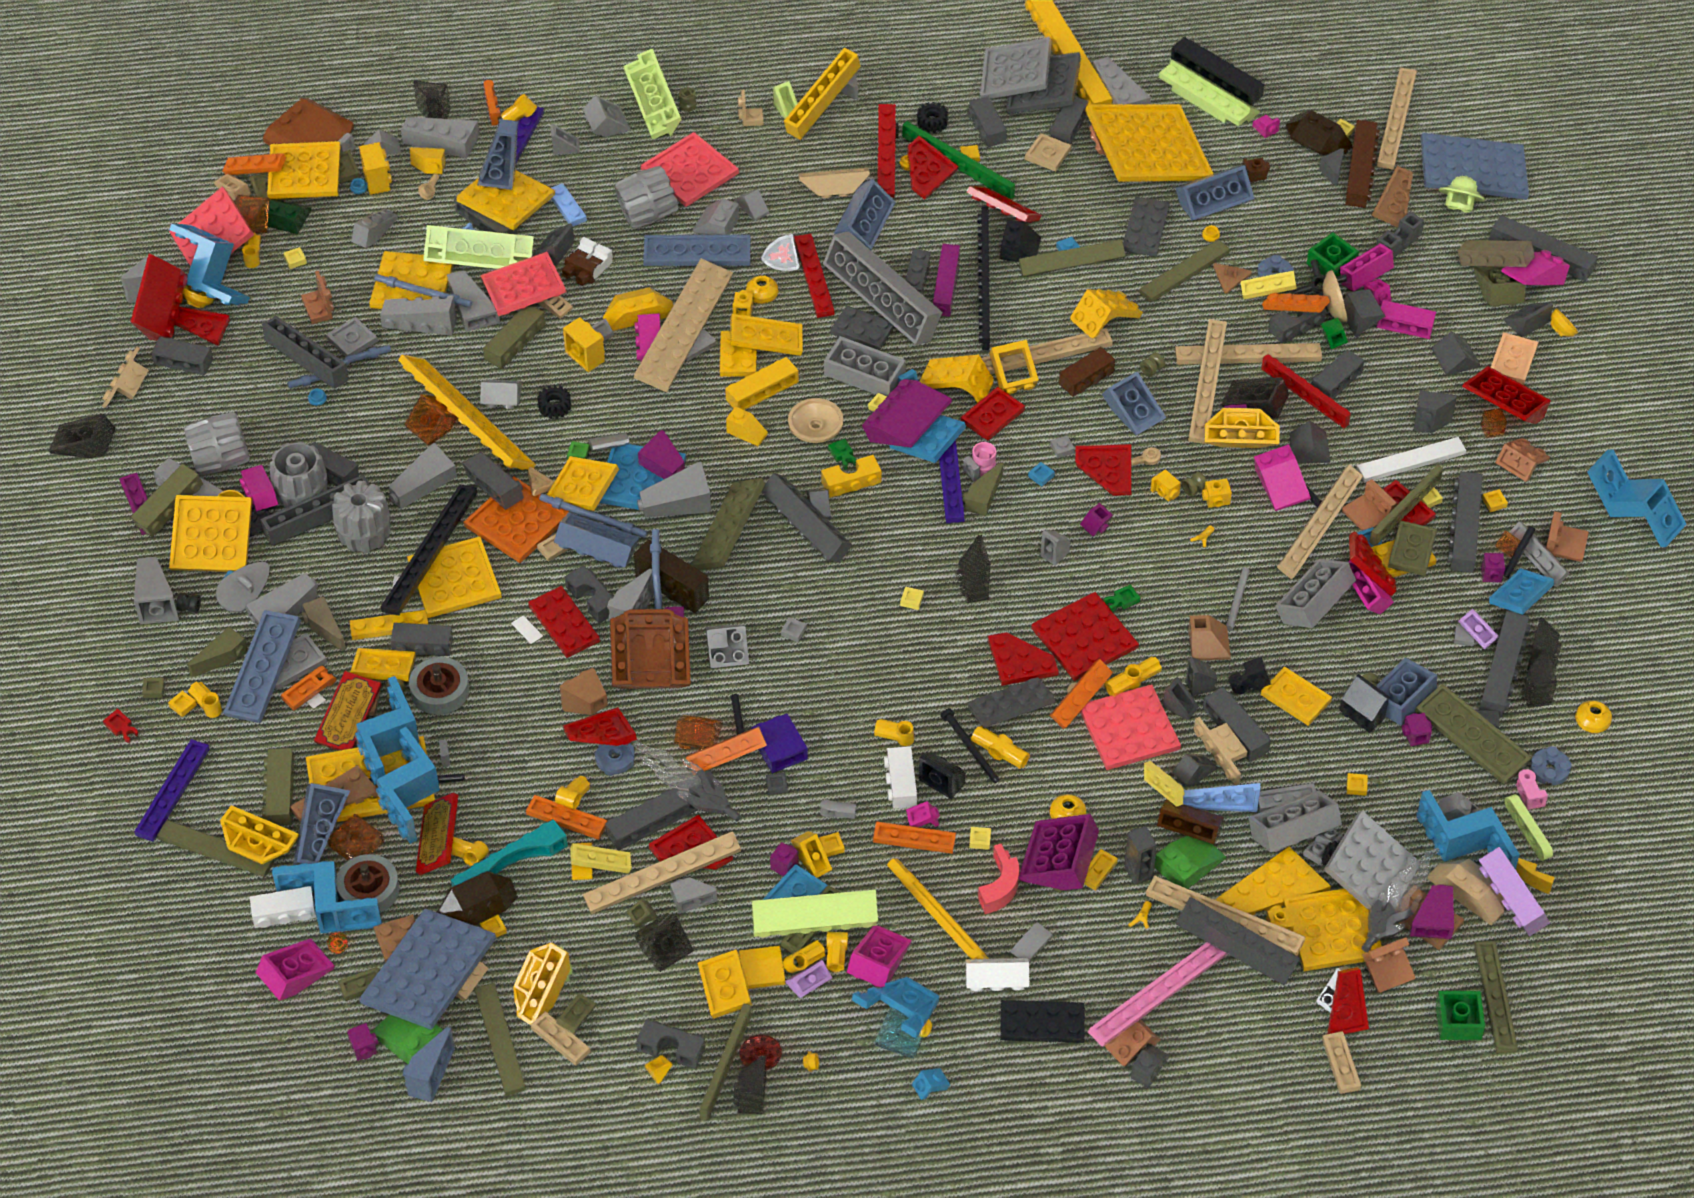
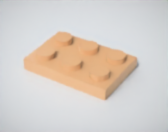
(1514, 356)

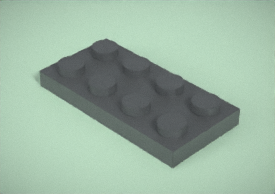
(1146, 226)
(1011, 702)

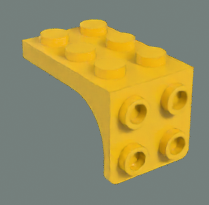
(1100, 307)
(959, 372)

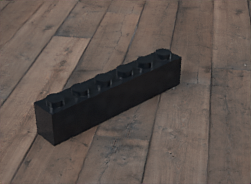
(1217, 70)

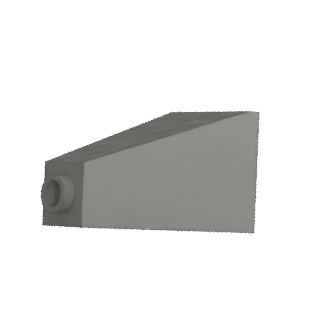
(678, 494)
(152, 593)

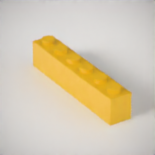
(822, 93)

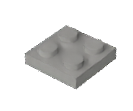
(352, 337)

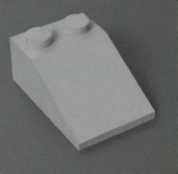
(633, 595)

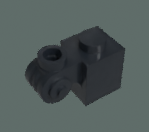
(1254, 678)

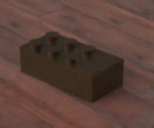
(677, 578)

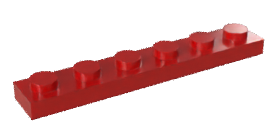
(886, 147)
(814, 275)
(1307, 391)

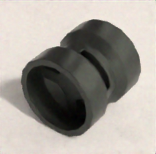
(188, 602)

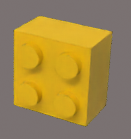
(375, 168)
(584, 344)

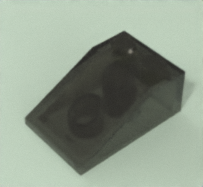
(1262, 394)
(84, 437)
(974, 572)

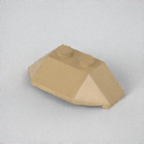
(834, 182)
(1470, 888)

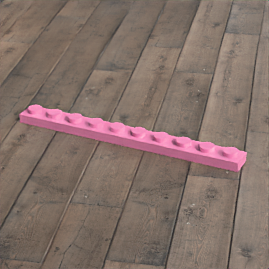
(1155, 993)

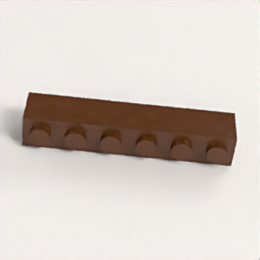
(1361, 164)

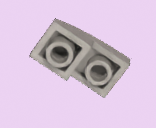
(1317, 847)
(1031, 942)

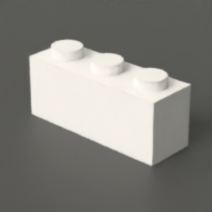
(900, 777)
(282, 907)
(997, 974)

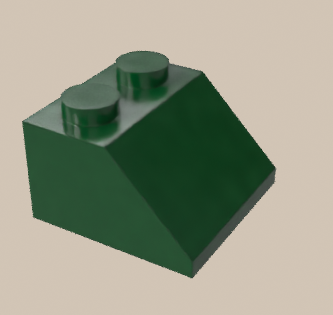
(287, 216)

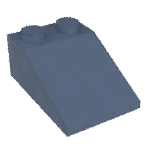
(1134, 404)
(429, 1066)

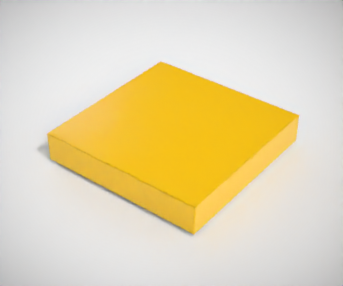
(762, 967)

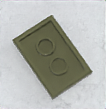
(1412, 548)

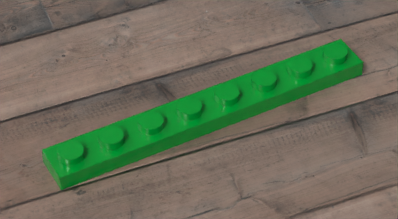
(965, 164)

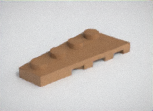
(1395, 198)
(352, 780)

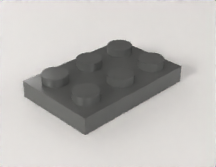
(862, 327)

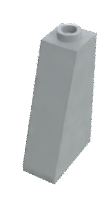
(482, 311)
(423, 476)
(284, 599)

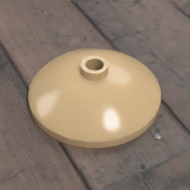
(1332, 290)
(815, 420)

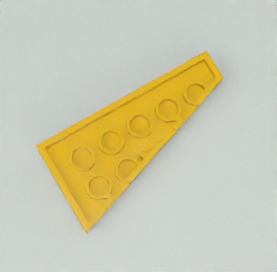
(1278, 878)

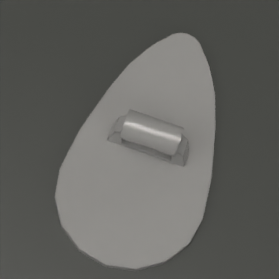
(242, 586)

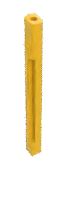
(936, 910)

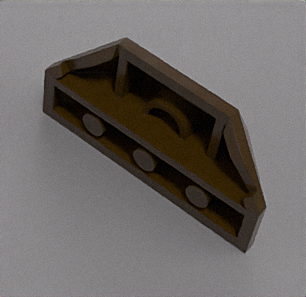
(1317, 133)
(479, 898)

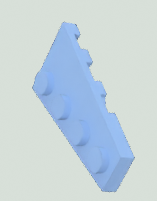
(1227, 798)

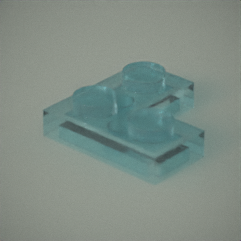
(894, 1039)

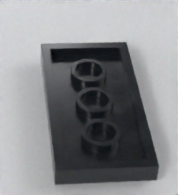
(1042, 1021)

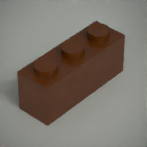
(1087, 371)
(1190, 822)

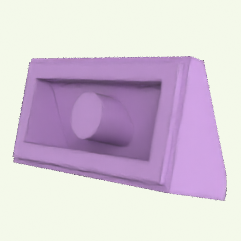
(1478, 629)
(809, 978)

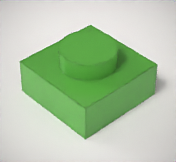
(578, 450)

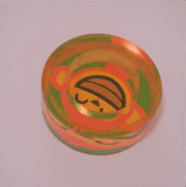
(337, 943)

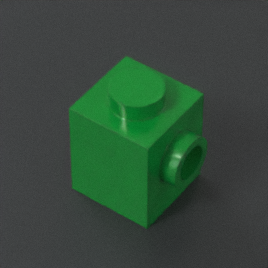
(1334, 333)

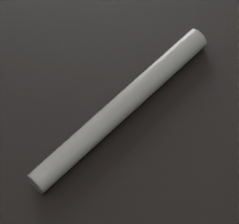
(1237, 598)

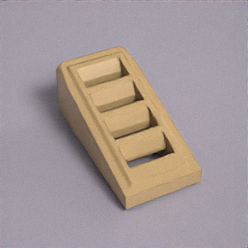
(234, 187)
(548, 304)

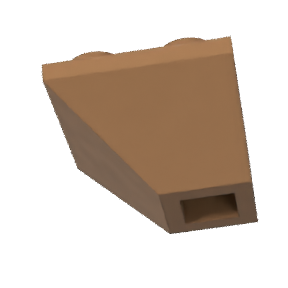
(1208, 638)
(583, 694)

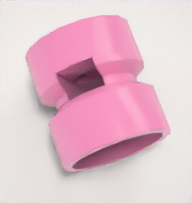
(984, 456)

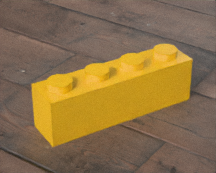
(762, 384)

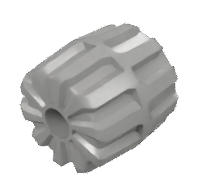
(646, 197)
(216, 443)
(297, 473)
(361, 517)

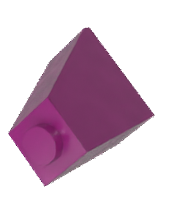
(661, 456)
(1435, 915)

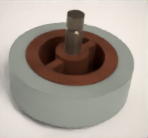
(439, 685)
(368, 878)

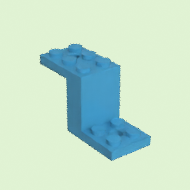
(209, 264)
(1636, 498)
(382, 734)
(407, 785)
(1464, 833)
(330, 912)

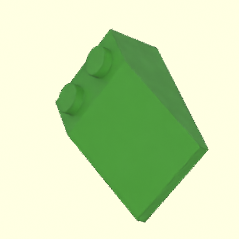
(1187, 860)
(404, 1036)

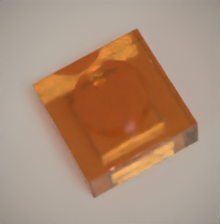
(1508, 543)

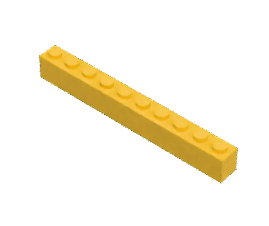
(1064, 42)

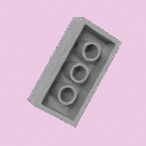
(863, 367)
(1315, 593)
(1295, 821)

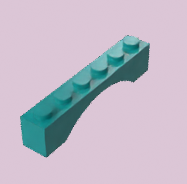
(543, 841)

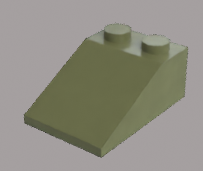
(1499, 287)

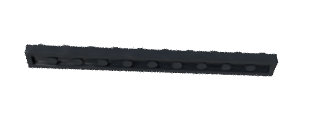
(983, 270)
(428, 550)

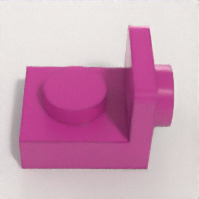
(1266, 125)
(1380, 290)
(922, 815)

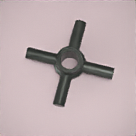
(1318, 278)

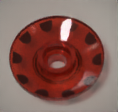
(761, 1046)

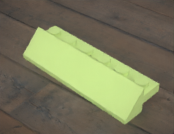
(653, 94)
(1207, 94)
(475, 247)
(814, 913)

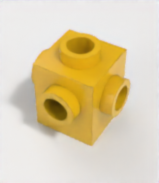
(1217, 493)

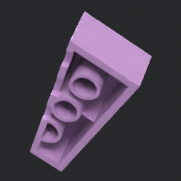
(1514, 891)

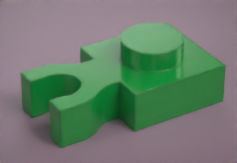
(842, 452)
(1123, 597)

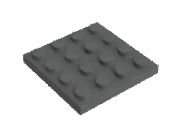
(1060, 88)

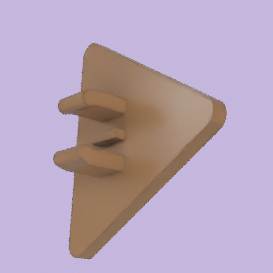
(1230, 276)

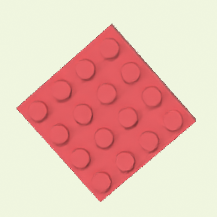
(693, 168)
(219, 217)
(523, 284)
(1129, 727)

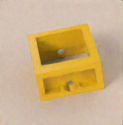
(1007, 350)

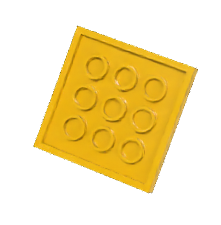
(307, 171)
(507, 205)
(409, 269)
(210, 533)
(458, 579)
(1332, 927)

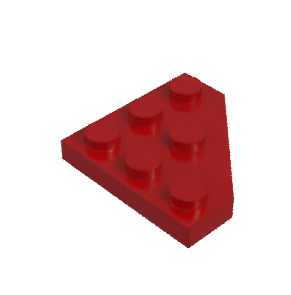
(927, 167)
(1107, 466)
(1367, 561)
(1019, 660)
(602, 728)
(683, 838)

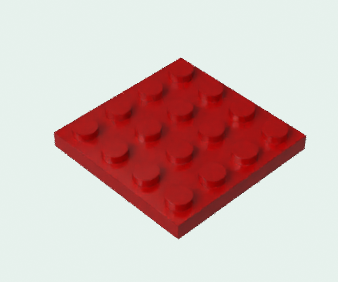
(1084, 634)

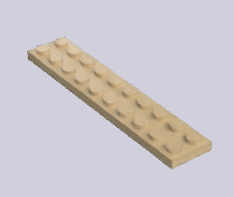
(683, 325)

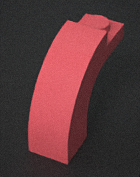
(1001, 892)

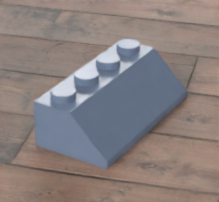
(1215, 192)
(866, 213)
(596, 540)

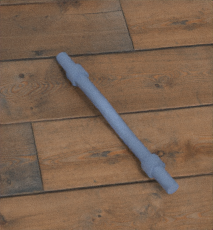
(394, 282)
(372, 353)
(559, 503)
(655, 549)

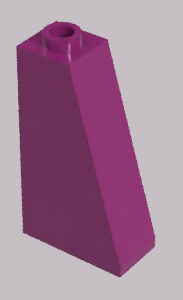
(947, 278)

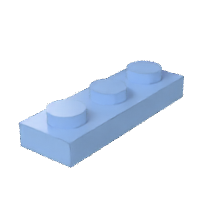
(568, 206)

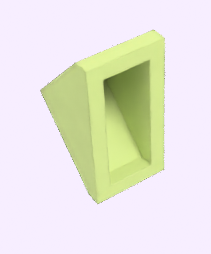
(784, 98)

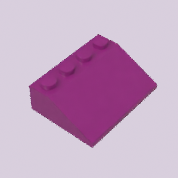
(905, 414)
(1060, 852)

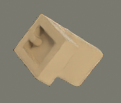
(750, 117)

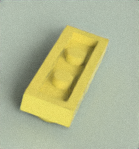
(1268, 285)
(1163, 783)
(600, 858)

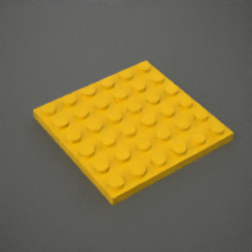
(1148, 142)

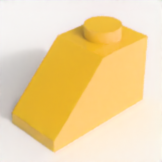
(428, 159)
(745, 426)
(812, 853)

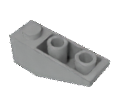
(371, 228)

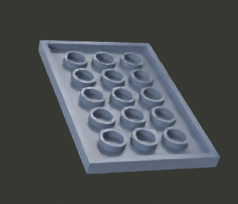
(1494, 165)
(427, 968)

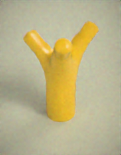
(1204, 535)
(1142, 916)

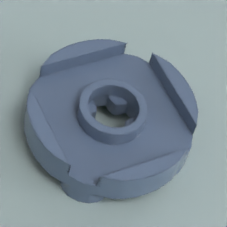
(1271, 264)
(1554, 757)
(614, 765)

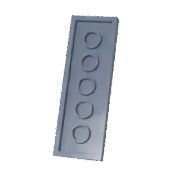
(689, 249)
(262, 666)

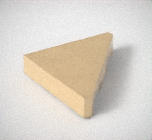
(538, 482)

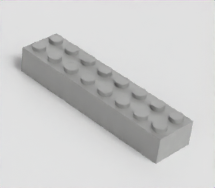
(882, 288)

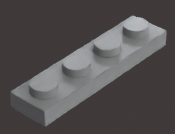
(1541, 556)

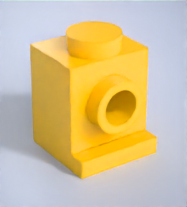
(743, 300)
(1166, 485)
(1280, 917)

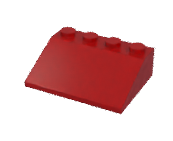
(158, 298)
(1508, 395)

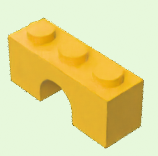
(838, 482)

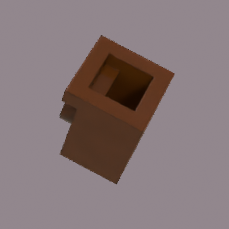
(1256, 169)

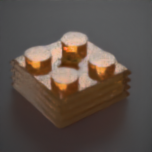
(355, 838)

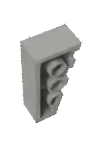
(1119, 84)
(449, 134)
(420, 315)

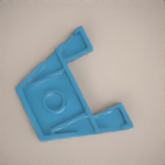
(906, 997)

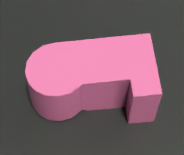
(1529, 790)

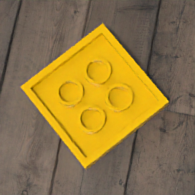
(583, 482)

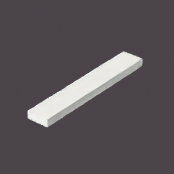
(1411, 459)

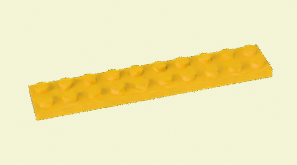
(466, 412)

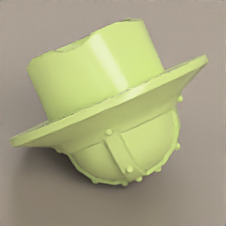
(1462, 194)

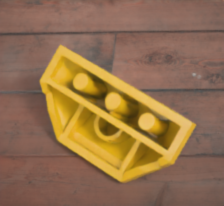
(626, 307)
(1241, 429)
(255, 836)
(540, 981)

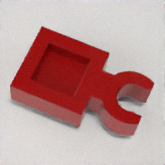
(118, 724)

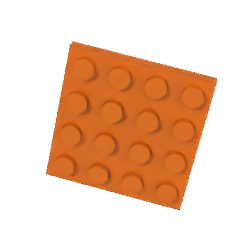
(518, 527)

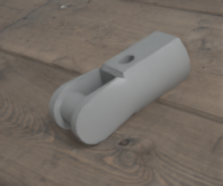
(837, 809)

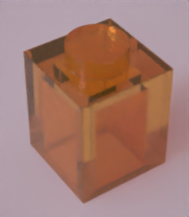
(1493, 423)

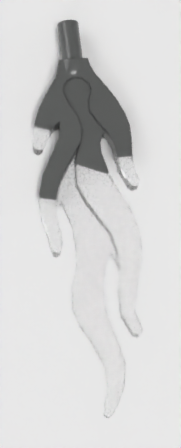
(696, 783)
(1396, 910)

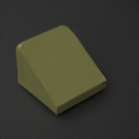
(641, 913)

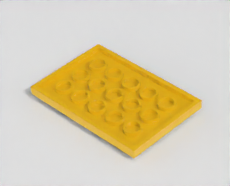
(328, 766)

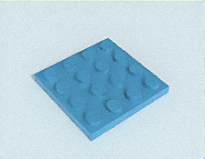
(630, 478)

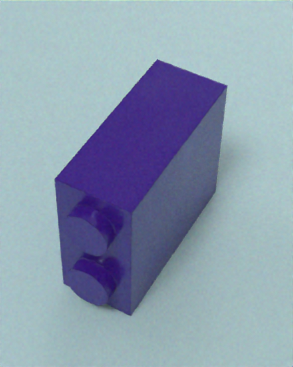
(783, 742)

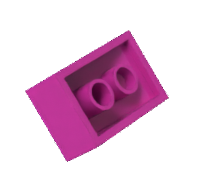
(1542, 270)
(1281, 477)
(878, 956)
(293, 968)

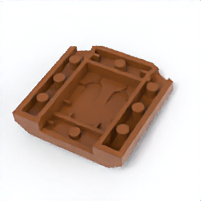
(307, 124)
(649, 649)

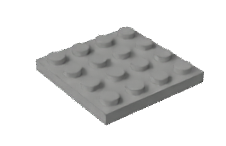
(1016, 68)
(1368, 861)

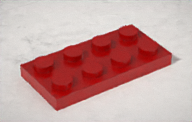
(1006, 205)
(564, 622)

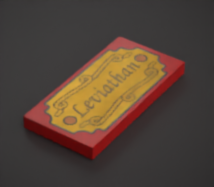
(347, 708)
(437, 833)

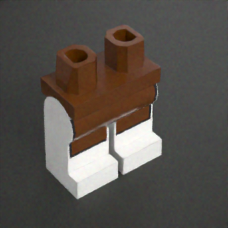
(587, 262)

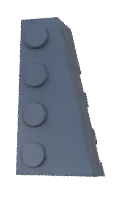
(500, 160)
(318, 820)

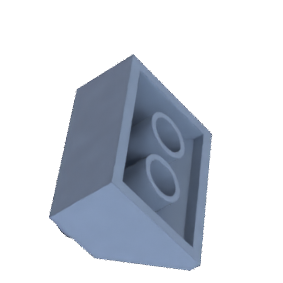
(1406, 687)

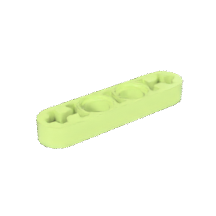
(1528, 827)

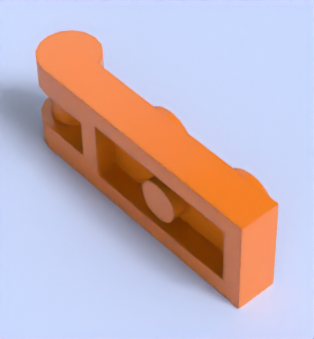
(491, 100)
(308, 687)

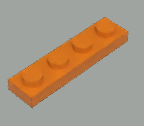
(254, 164)
(1296, 302)
(1081, 694)
(728, 749)
(566, 817)
(914, 837)

